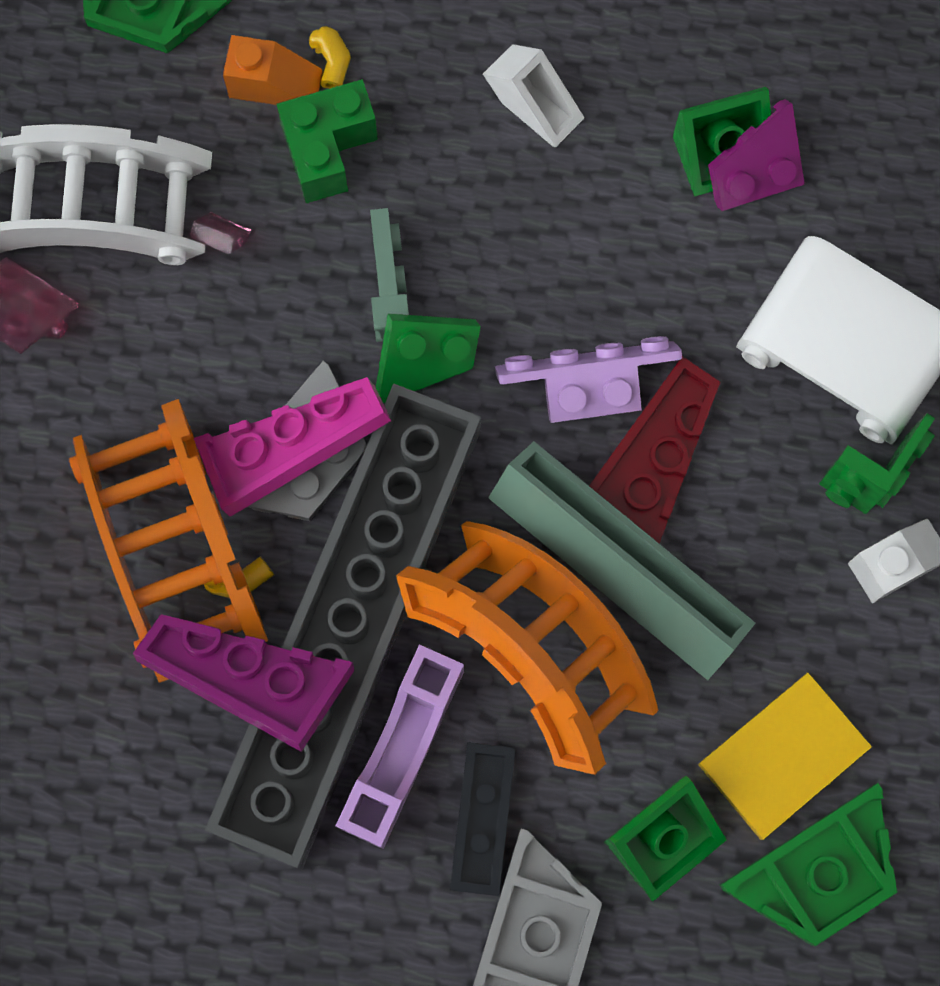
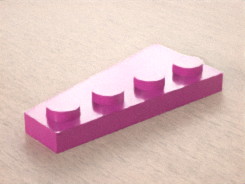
(275, 450)

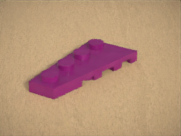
(257, 682)

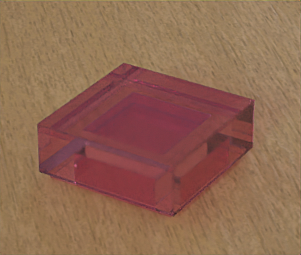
(219, 233)

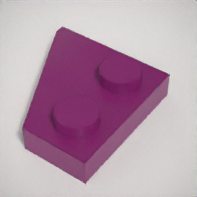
(760, 161)

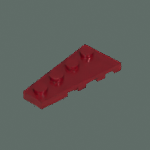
(656, 452)

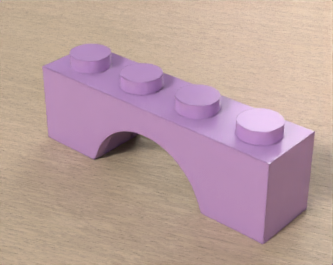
(401, 747)

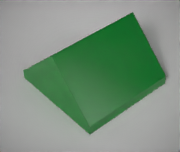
(713, 127)
(667, 838)

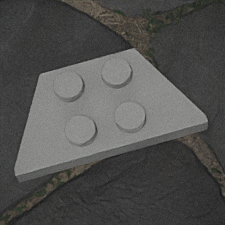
(310, 491)
(539, 923)

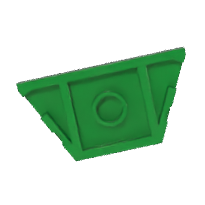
(151, 22)
(824, 872)

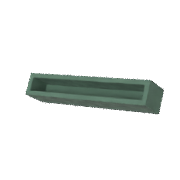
(621, 560)

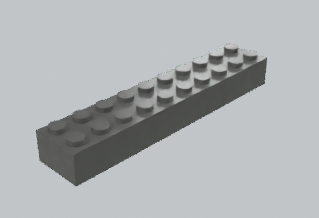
(351, 614)

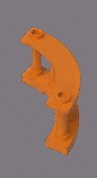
(200, 516)
(516, 651)

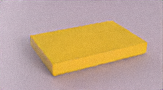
(784, 756)

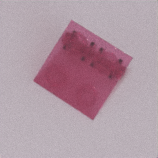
(30, 308)

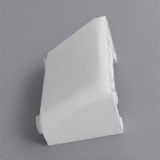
(849, 336)

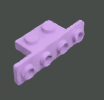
(593, 381)

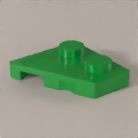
(425, 351)

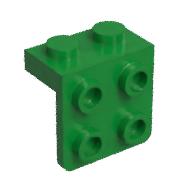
(864, 483)

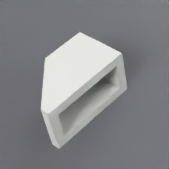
(534, 92)
(897, 560)

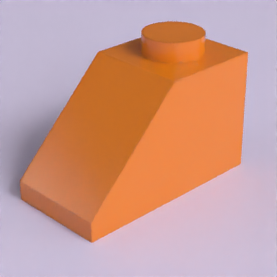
(267, 72)

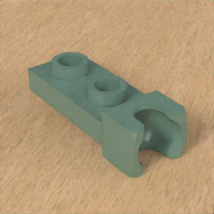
(390, 277)

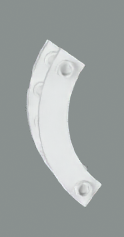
(88, 144)

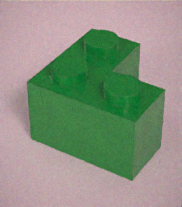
(321, 127)

